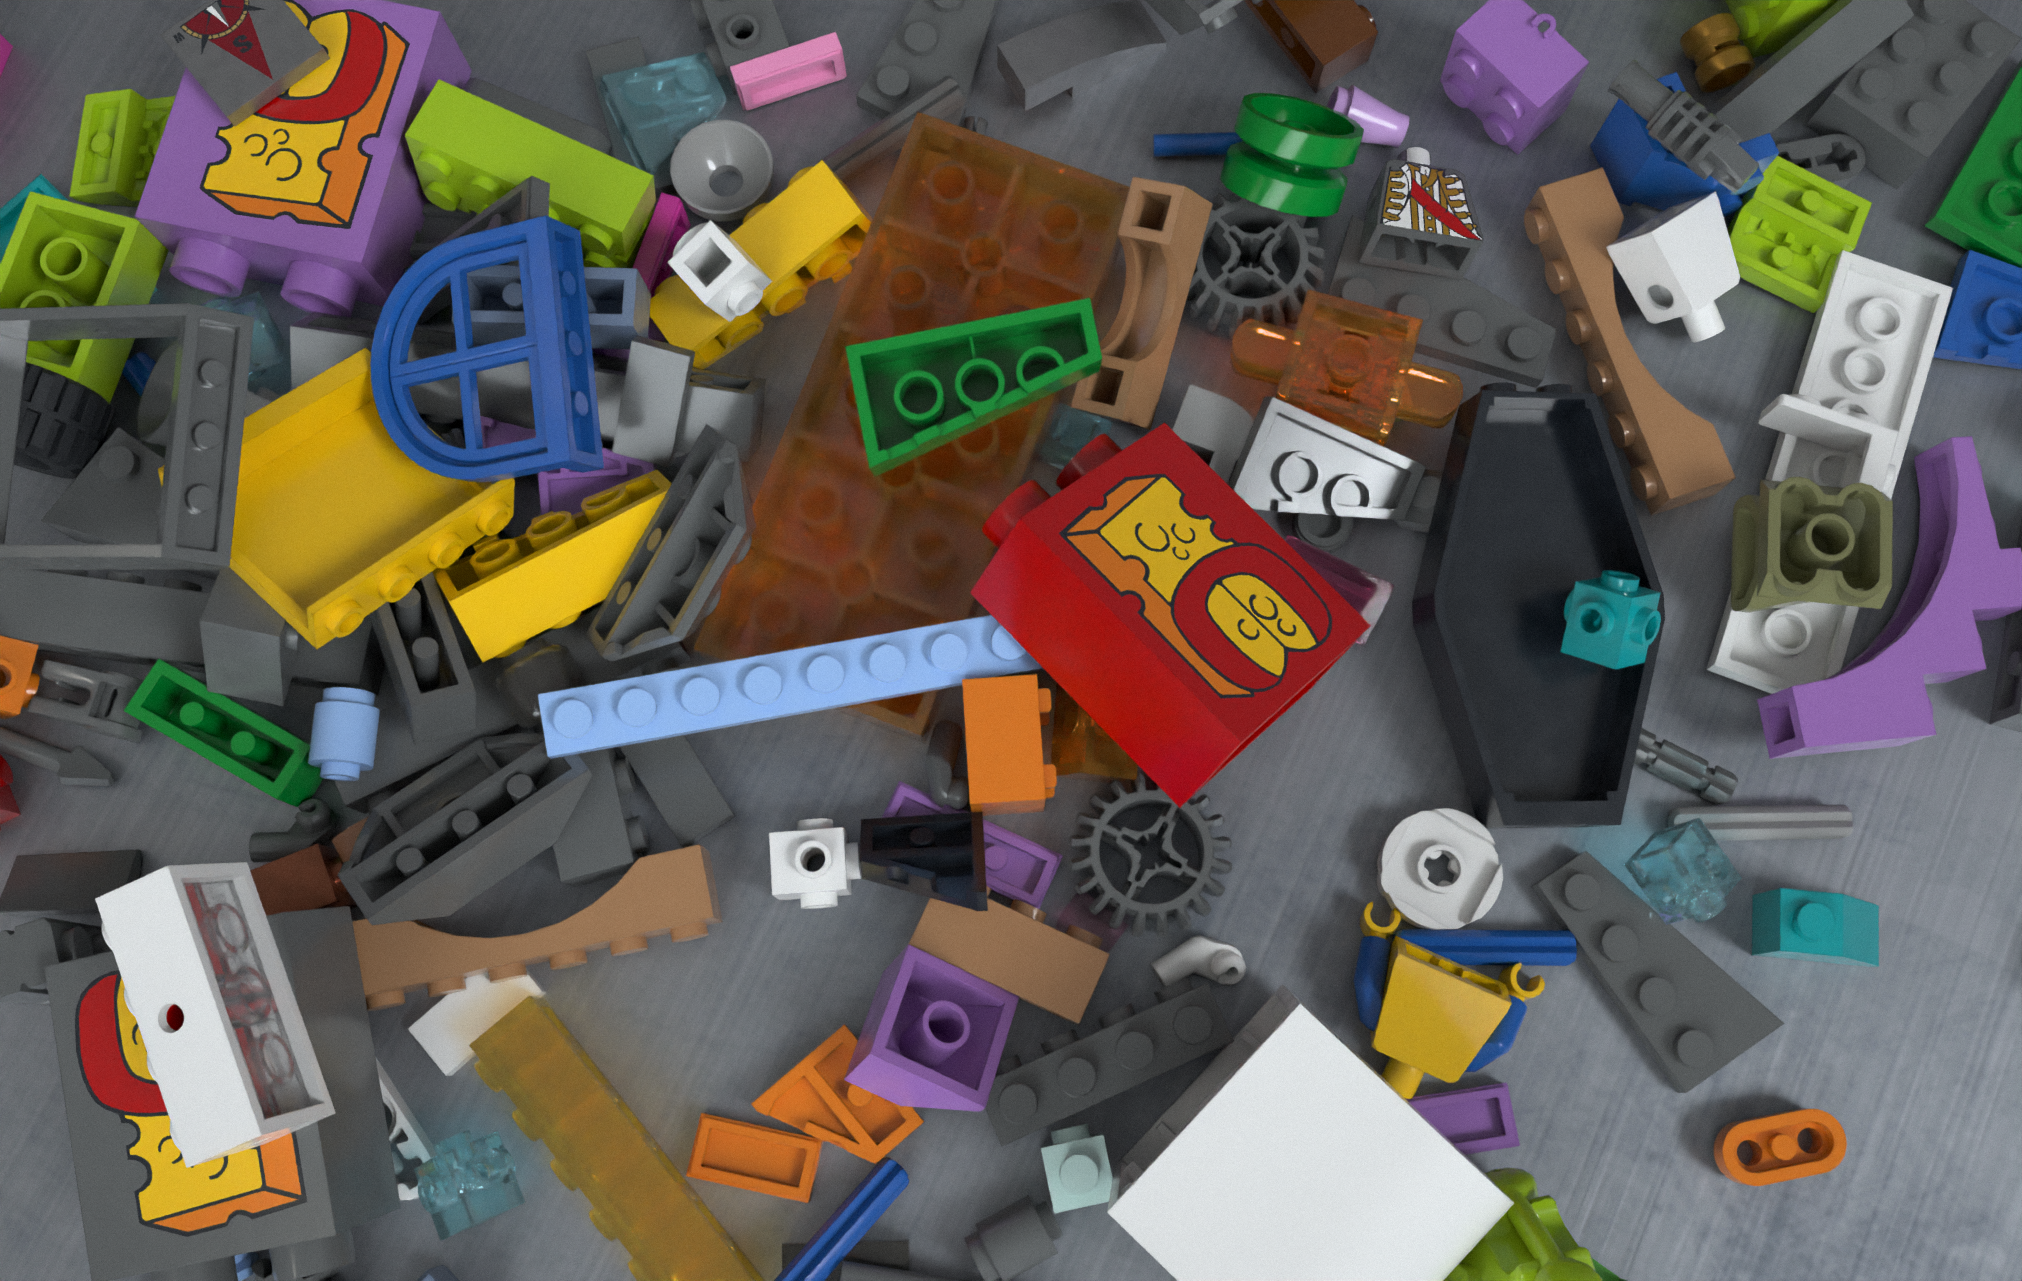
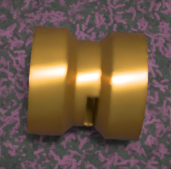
(1717, 52)

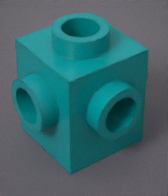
(1611, 620)

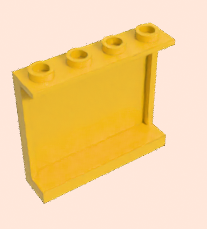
(339, 513)

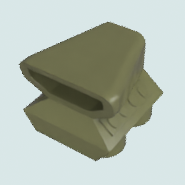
(1811, 546)

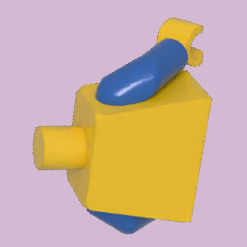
(1431, 1009)

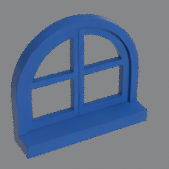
(554, 344)

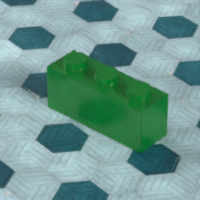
(226, 733)

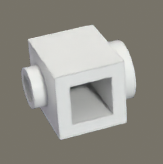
(719, 270)

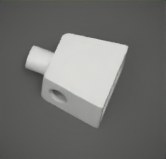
(1680, 265)

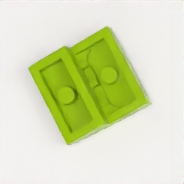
(117, 146)
(1793, 232)

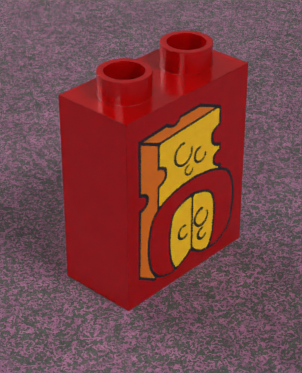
(1162, 605)

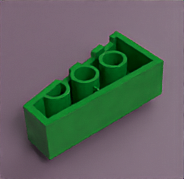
(958, 377)

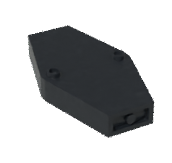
(1516, 521)

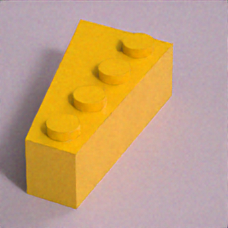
(796, 242)
(550, 571)

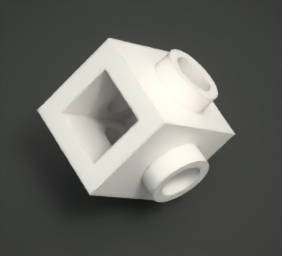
(791, 857)

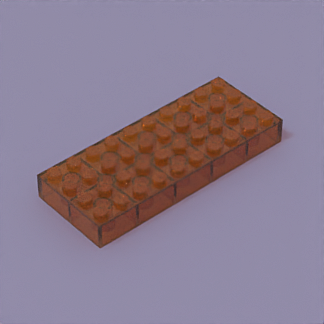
(854, 555)

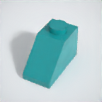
(1815, 927)

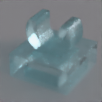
(1069, 434)

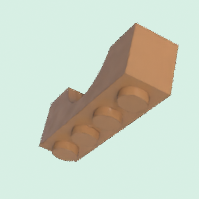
(1161, 247)

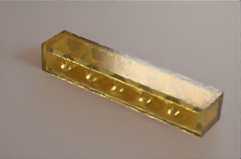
(605, 1150)

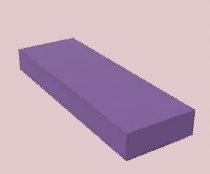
(1013, 863)

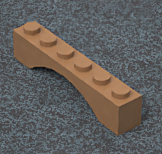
(1669, 448)
(655, 898)

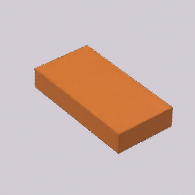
(755, 1157)

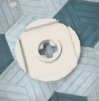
(1471, 857)

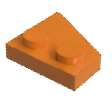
(836, 1111)

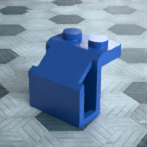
(1651, 175)

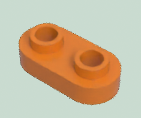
(1776, 1147)

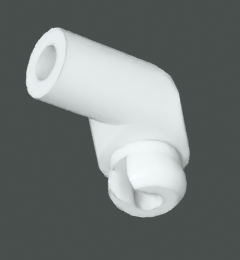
(1202, 957)

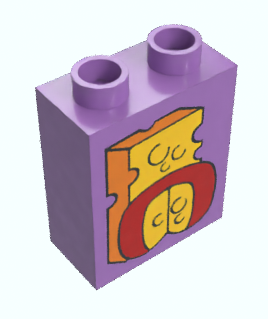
(316, 179)

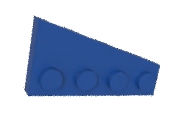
(1983, 313)

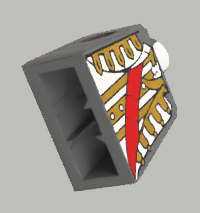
(1420, 218)

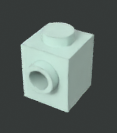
(1077, 1168)

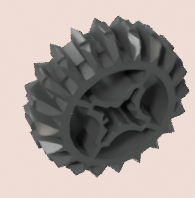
(1272, 297)
(1175, 865)

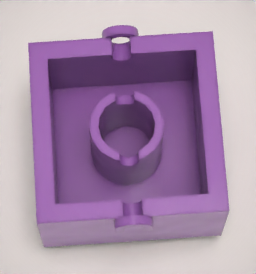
(1512, 71)

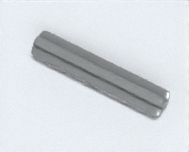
(1769, 822)

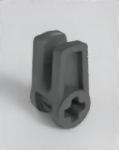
(102, 712)

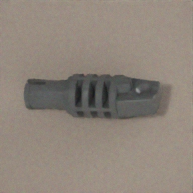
(1685, 128)

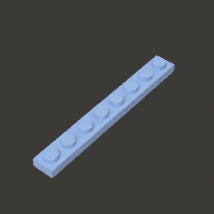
(778, 685)

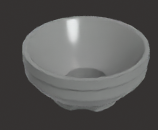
(717, 149)

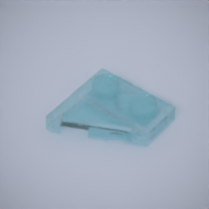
(661, 105)

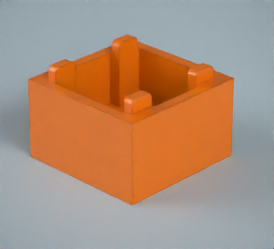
(1006, 744)

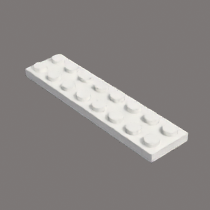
(1862, 357)

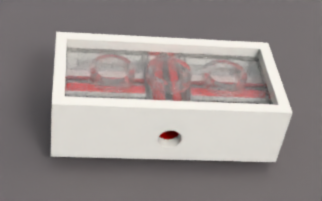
(213, 1008)

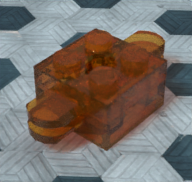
(1354, 349)

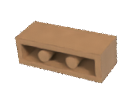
(1016, 953)

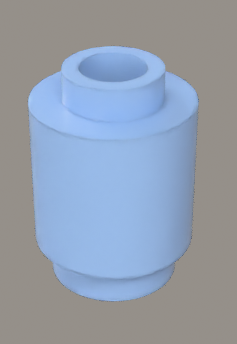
(344, 733)

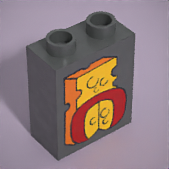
(282, 1196)

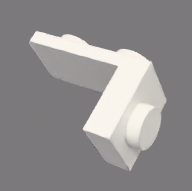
(1857, 434)

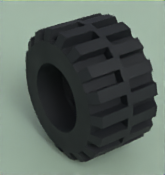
(59, 423)

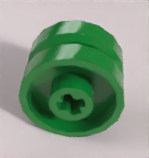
(1291, 154)

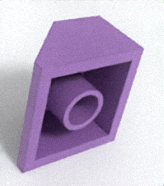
(932, 1035)

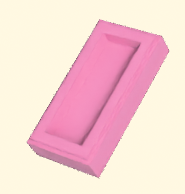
(789, 71)

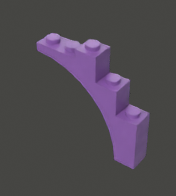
(1932, 634)

